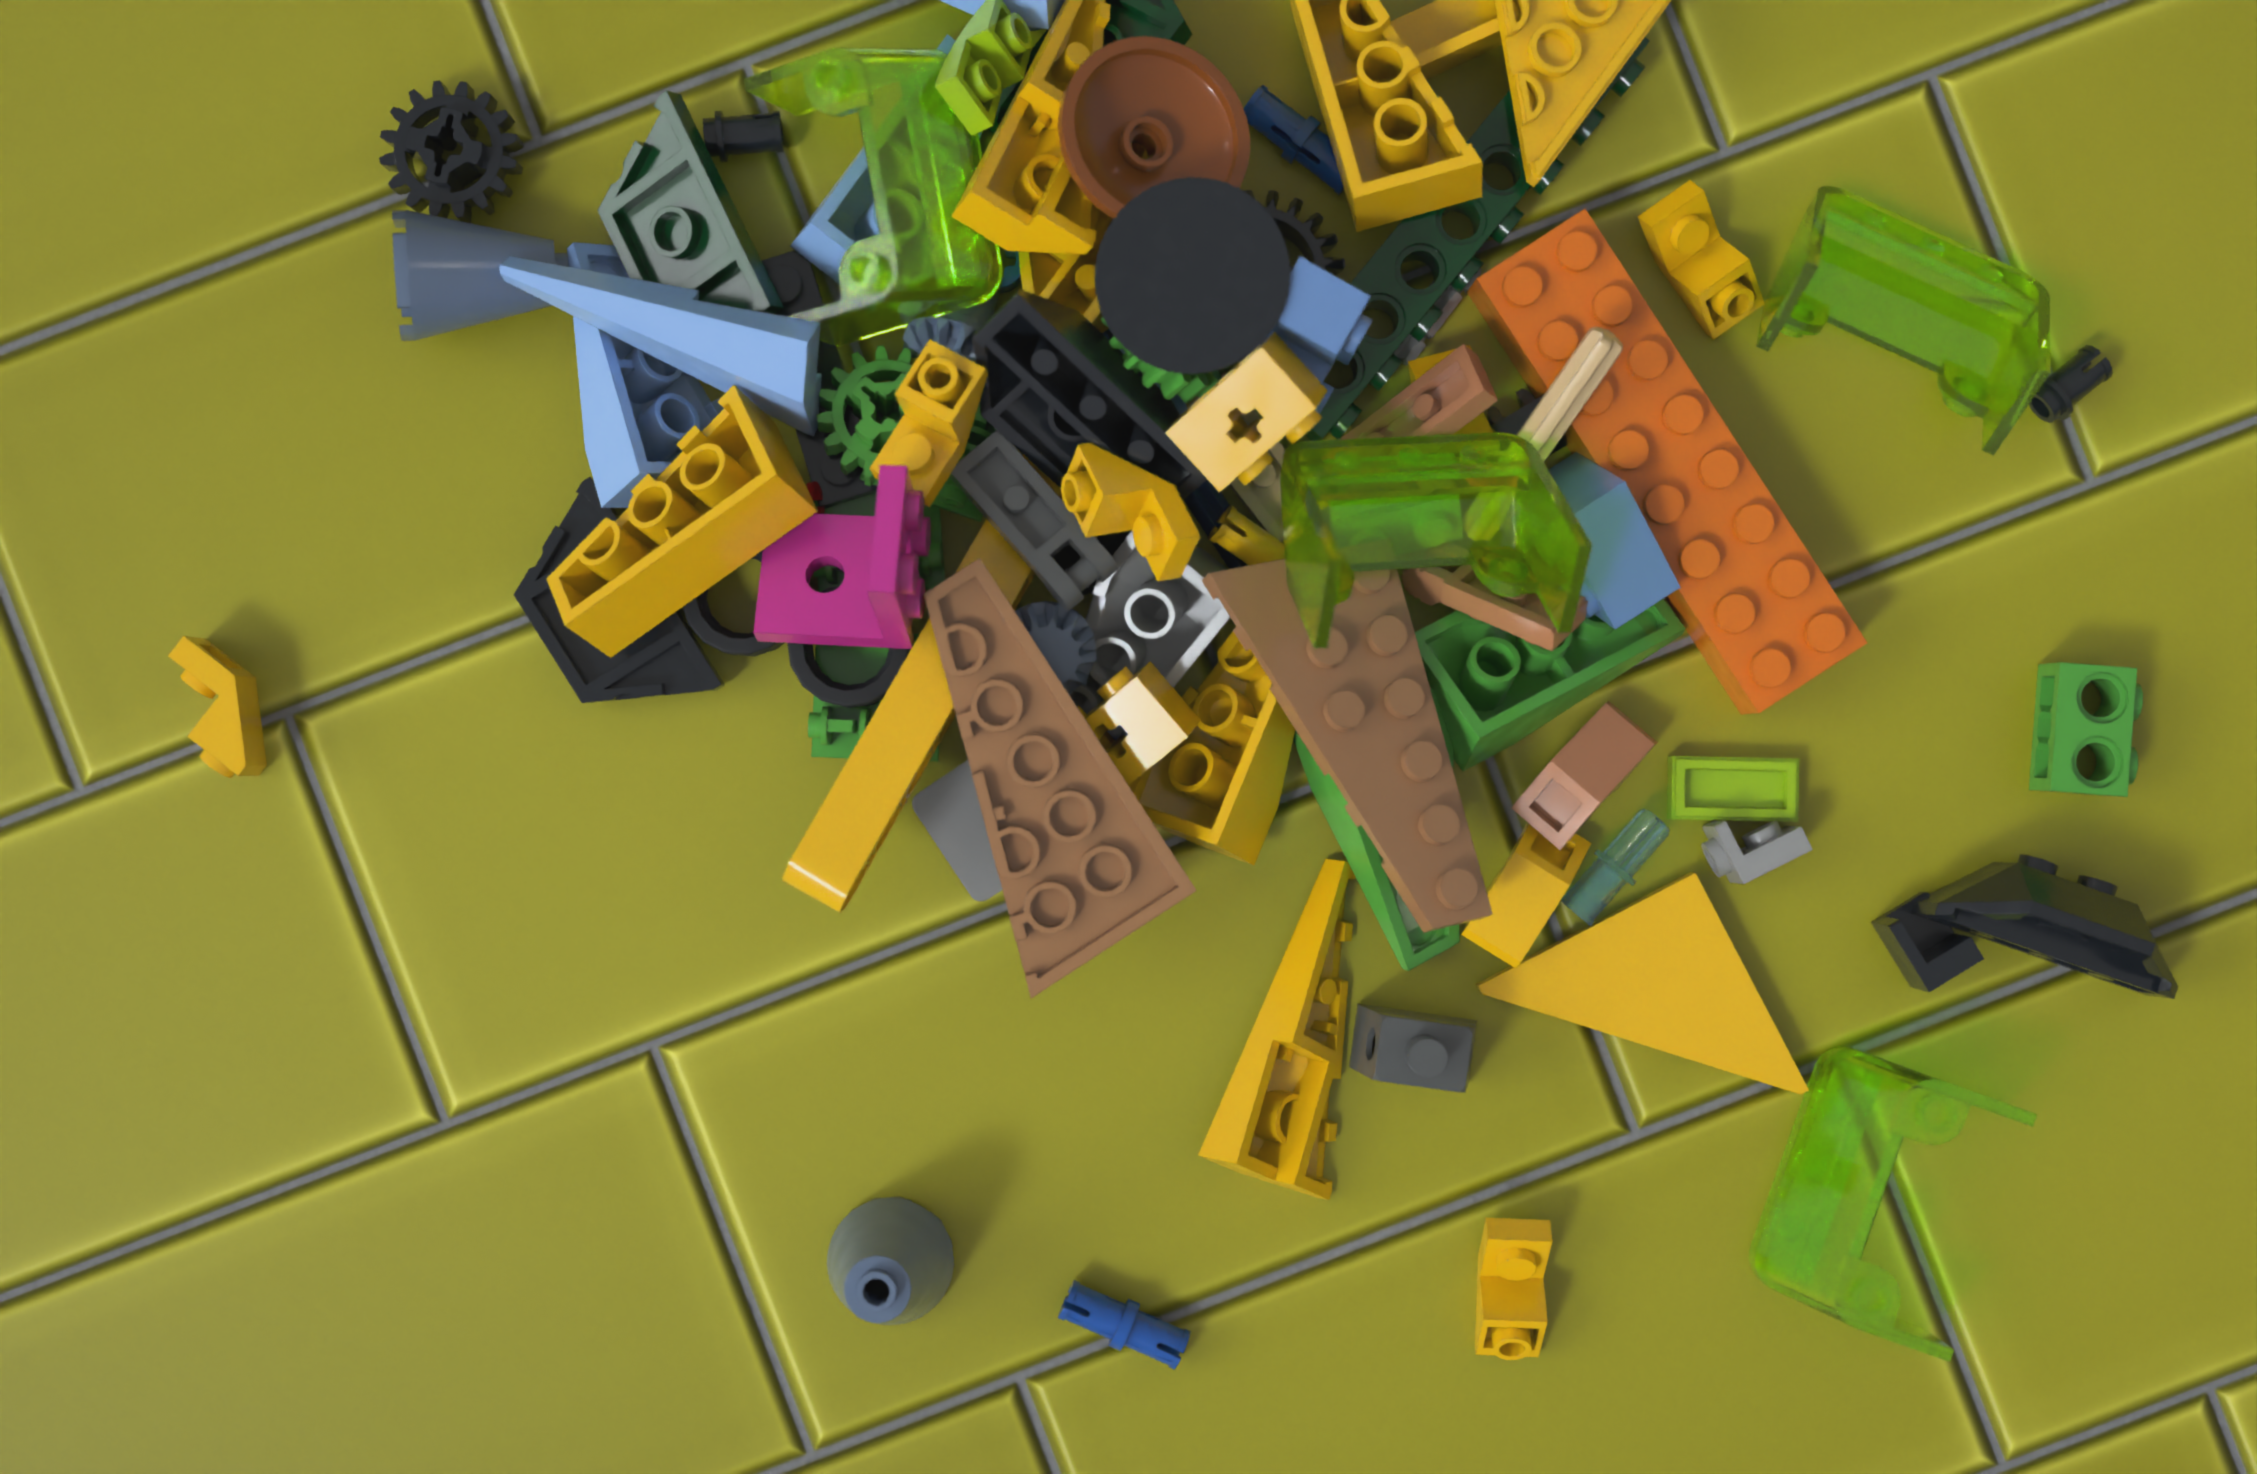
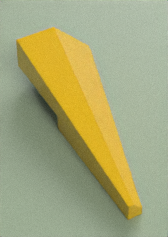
(1022, 184)
(1278, 1098)

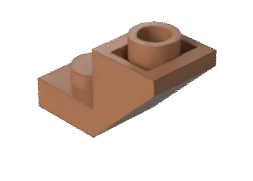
(1583, 775)

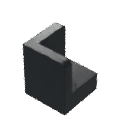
(1923, 948)

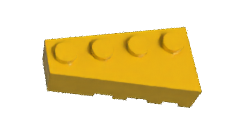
(1385, 130)
(685, 529)

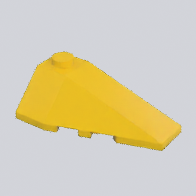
(1231, 768)

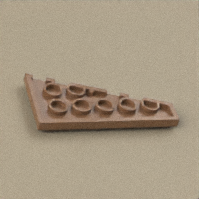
(1369, 726)
(1059, 817)

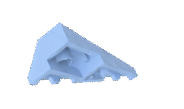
(719, 344)

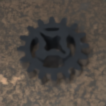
(454, 126)

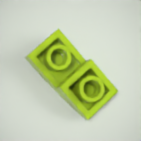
(983, 62)

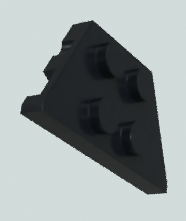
(656, 664)

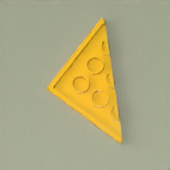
(1562, 62)
(1659, 979)

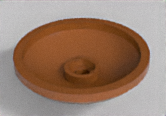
(1153, 97)

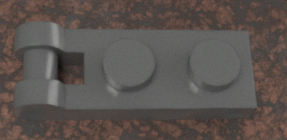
(1031, 518)

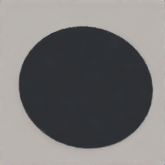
(1192, 275)

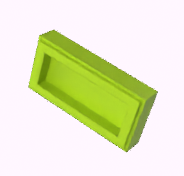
(1733, 788)

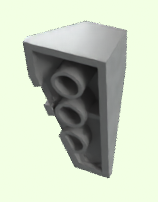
(1149, 621)

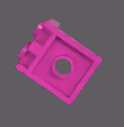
(880, 576)

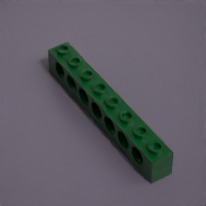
(1449, 258)

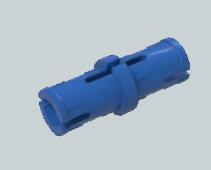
(1295, 135)
(1124, 1324)

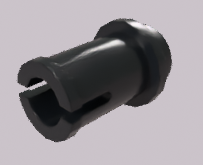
(743, 134)
(2070, 385)

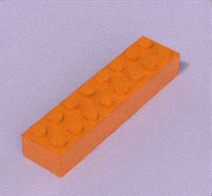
(1742, 570)

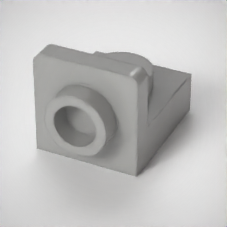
(1764, 849)

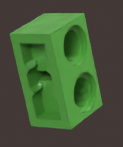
(2066, 727)

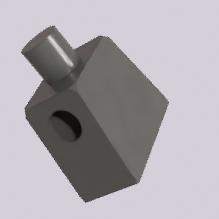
(1413, 1048)

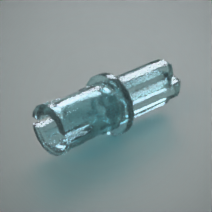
(1616, 866)

